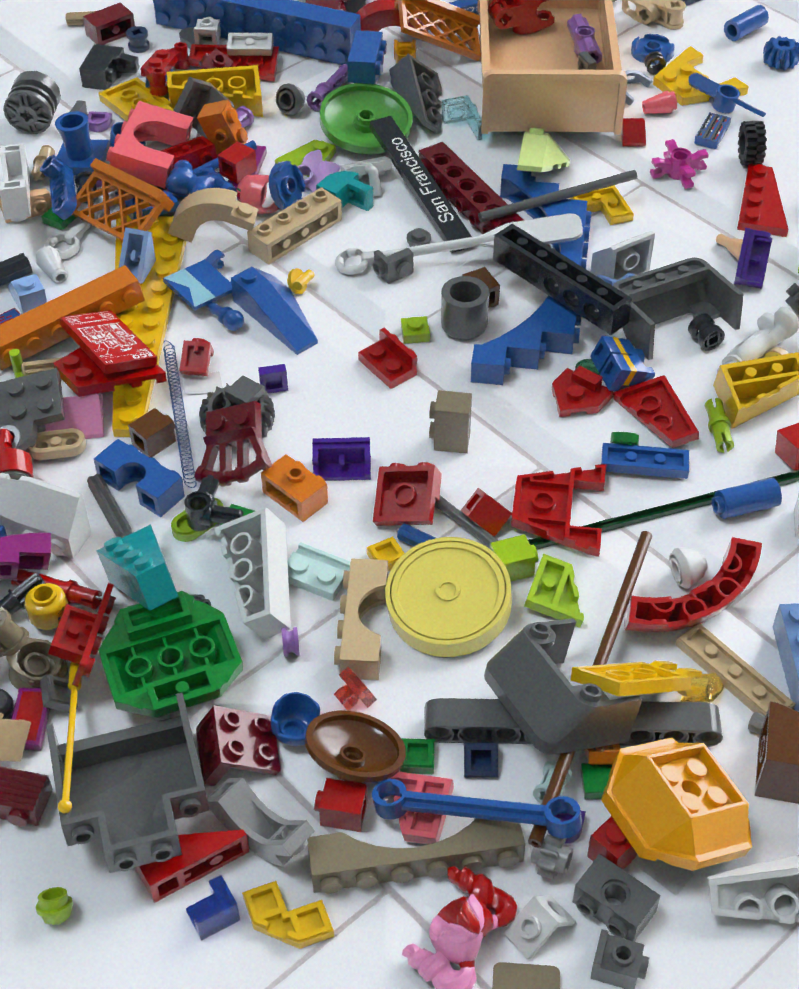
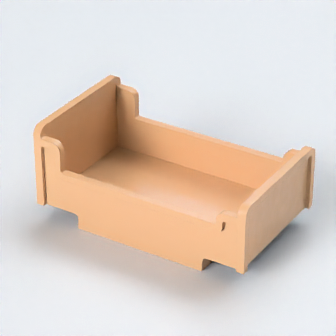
(536, 78)

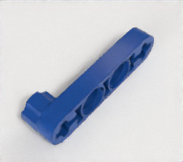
(61, 186)

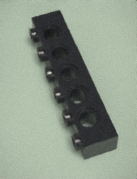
(562, 279)

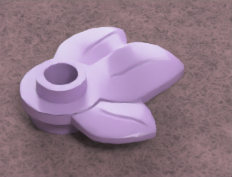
(316, 169)

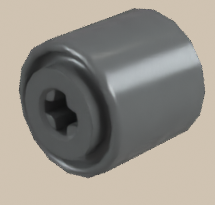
(464, 307)

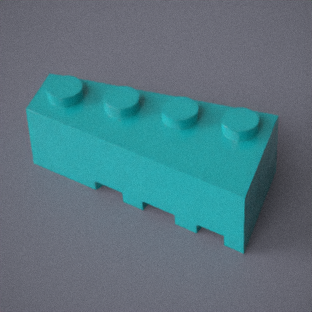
(138, 568)

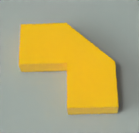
(295, 927)

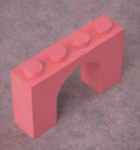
(149, 124)

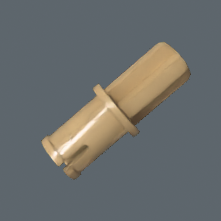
(38, 161)

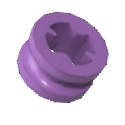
(290, 641)

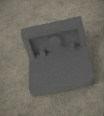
(194, 96)

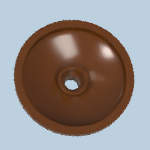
(355, 746)

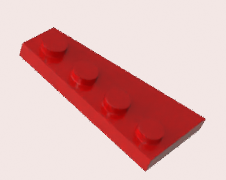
(266, 64)
(762, 203)

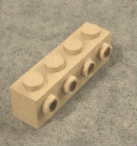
(294, 225)

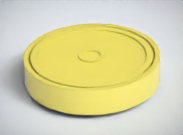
(448, 596)

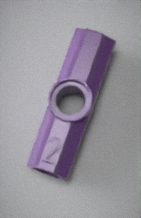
(583, 37)

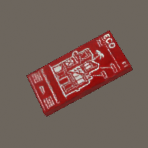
(108, 341)

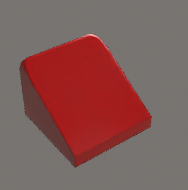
(633, 132)

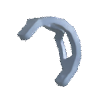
(638, 78)

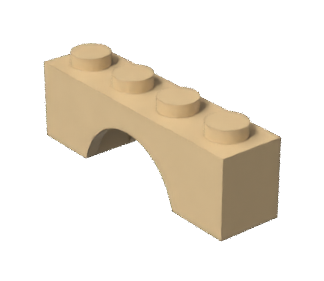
(359, 645)

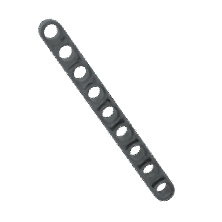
(490, 722)

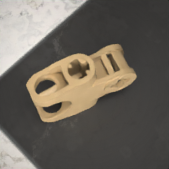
(657, 11)

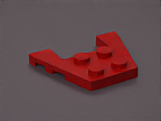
(88, 379)
(545, 505)

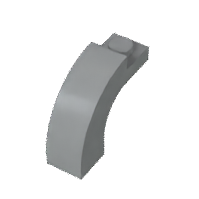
(267, 833)

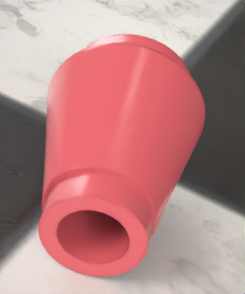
(660, 103)

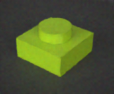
(415, 330)

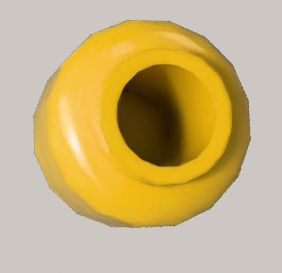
(45, 605)

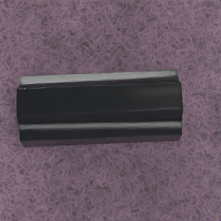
(14, 269)

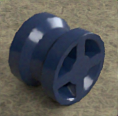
(137, 39)

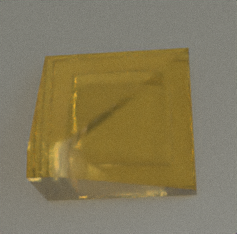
(710, 688)

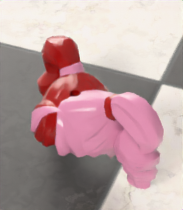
(460, 929)

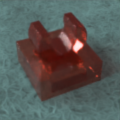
(353, 691)

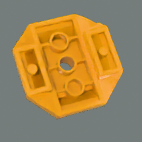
(677, 805)

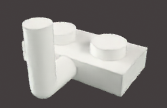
(373, 167)

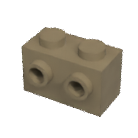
(451, 421)

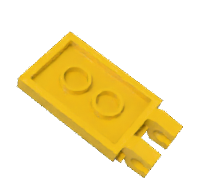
(128, 94)
(638, 678)

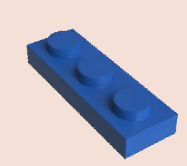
(645, 460)

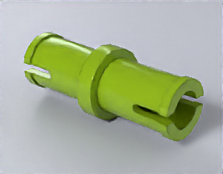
(719, 425)

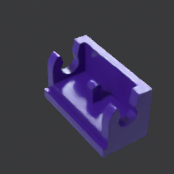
(753, 258)
(342, 458)

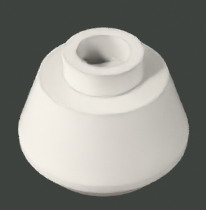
(687, 566)

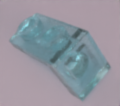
(462, 109)

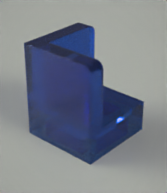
(214, 911)

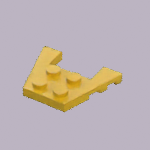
(676, 75)

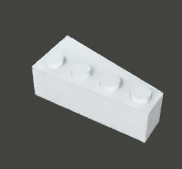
(258, 569)

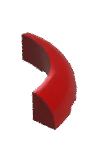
(702, 602)

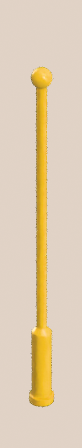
(65, 805)

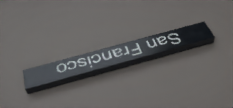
(419, 180)

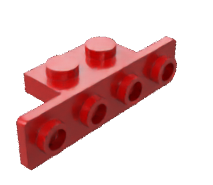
(78, 637)

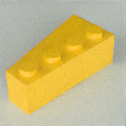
(238, 84)

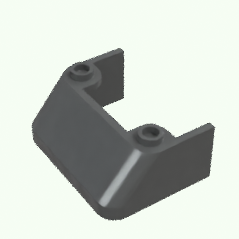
(676, 291)
(543, 700)

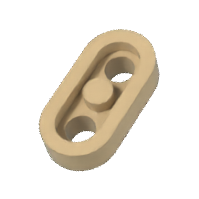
(58, 444)

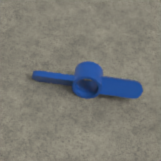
(724, 95)

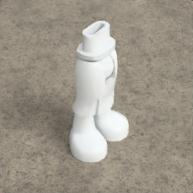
(772, 330)

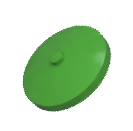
(349, 109)

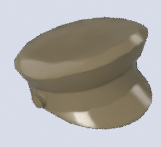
(32, 663)

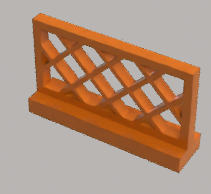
(445, 16)
(113, 180)

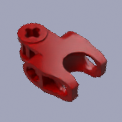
(520, 15)

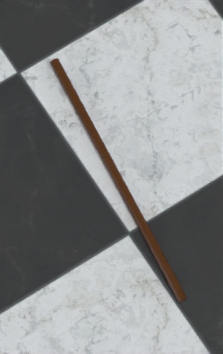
(564, 760)

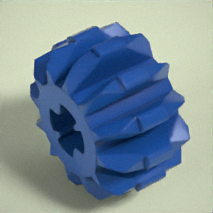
(781, 53)

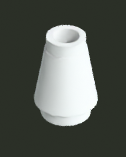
(51, 263)

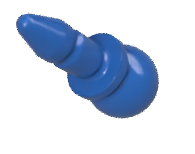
(230, 318)

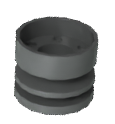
(32, 102)

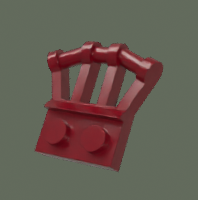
(230, 428)

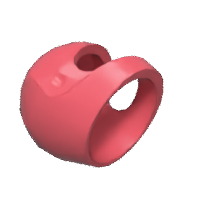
(253, 191)

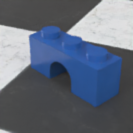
(156, 486)

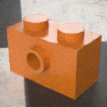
(221, 125)
(294, 487)

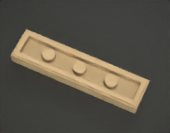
(732, 670)

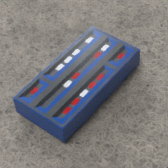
(712, 130)

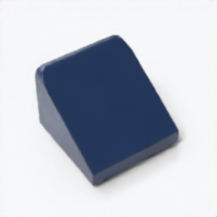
(481, 760)

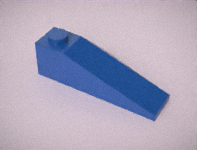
(273, 307)

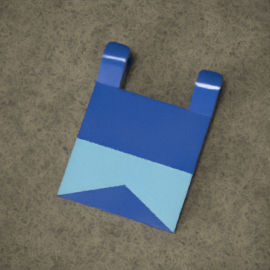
(200, 282)

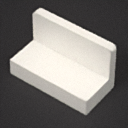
(250, 44)

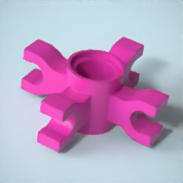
(679, 163)

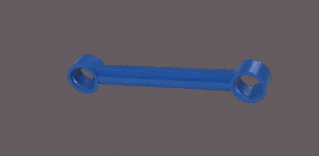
(478, 808)

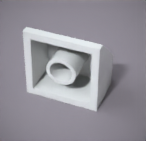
(627, 256)

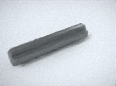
(109, 506)

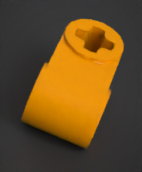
(401, 49)

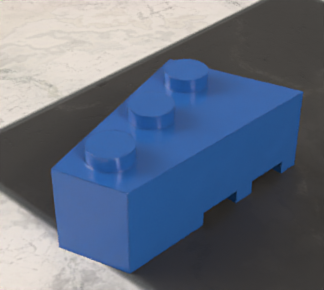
(366, 57)

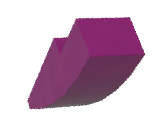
(24, 552)

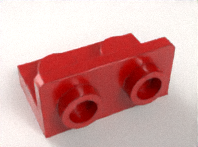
(195, 151)
(389, 359)

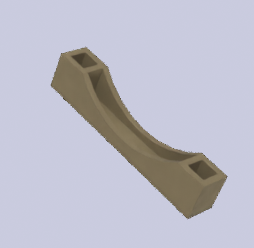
(345, 862)

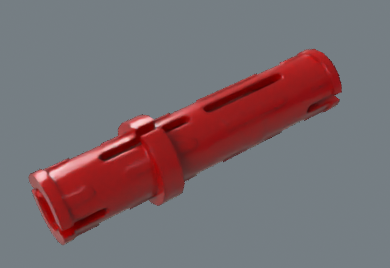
(74, 592)

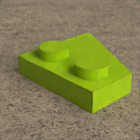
(297, 155)
(555, 591)

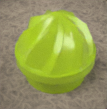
(54, 905)

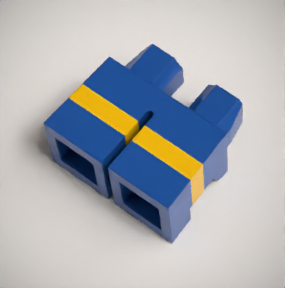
(620, 363)

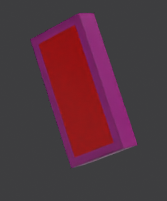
(30, 708)

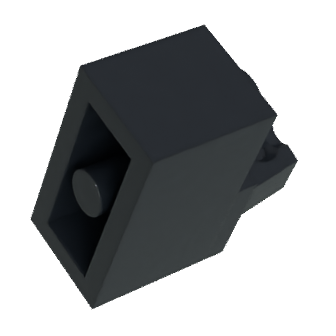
(105, 65)

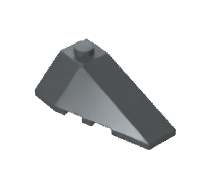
(420, 89)

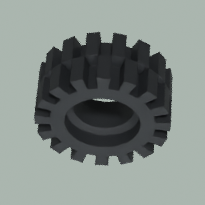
(752, 142)

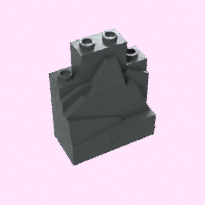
(131, 789)

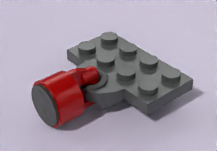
(23, 407)

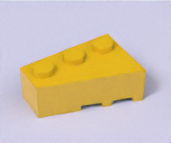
(756, 385)

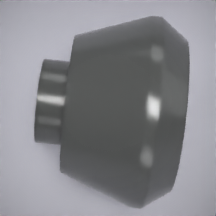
(289, 99)

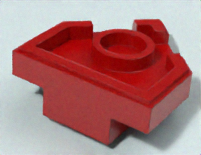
(580, 392)

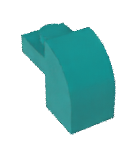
(348, 189)

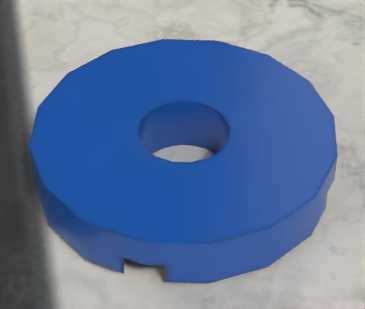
(652, 42)
(281, 175)

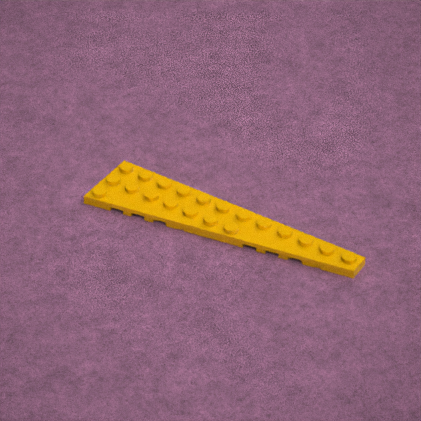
(147, 319)

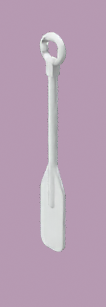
(546, 229)
(76, 232)

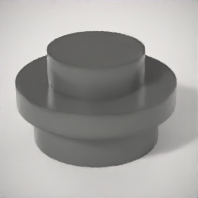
(418, 237)

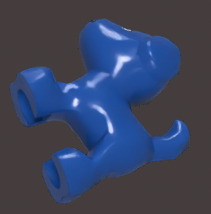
(184, 181)

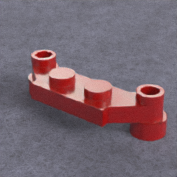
(162, 62)

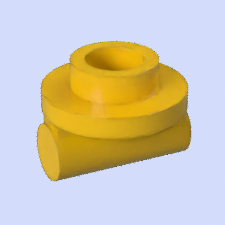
(298, 280)

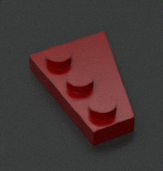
(659, 410)

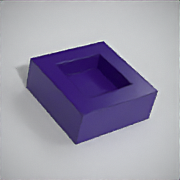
(273, 378)

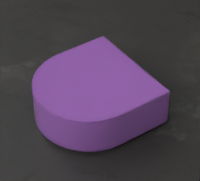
(99, 121)

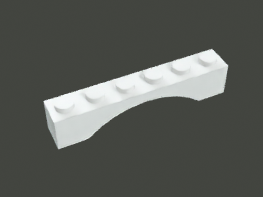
(16, 183)

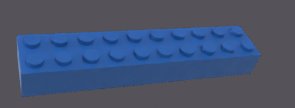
(295, 25)

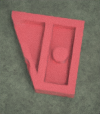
(418, 826)

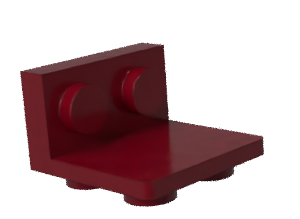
(236, 741)

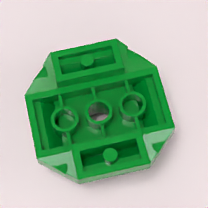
(145, 644)

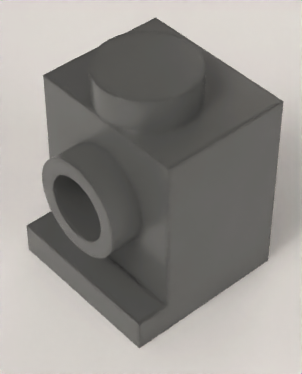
(618, 972)

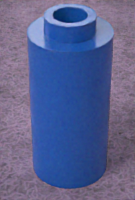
(746, 22)
(747, 498)

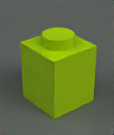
(517, 556)

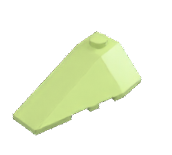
(540, 152)

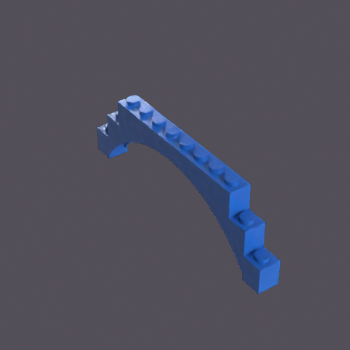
(552, 324)

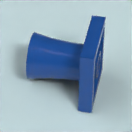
(77, 147)

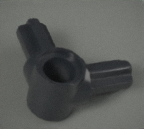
(202, 507)

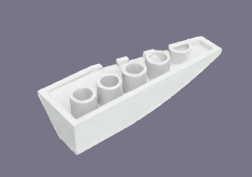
(44, 508)
(758, 891)

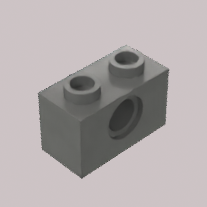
(607, 881)

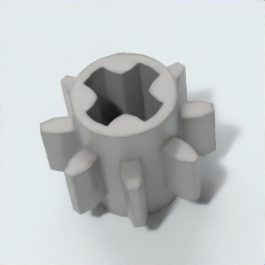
(552, 857)

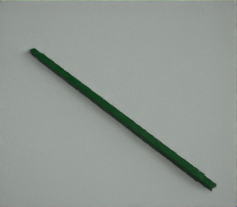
(659, 511)

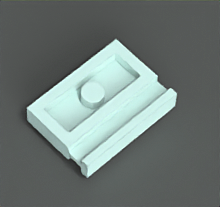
(316, 571)

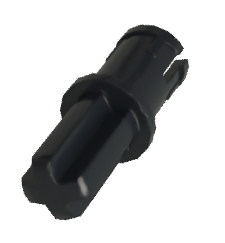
(16, 598)

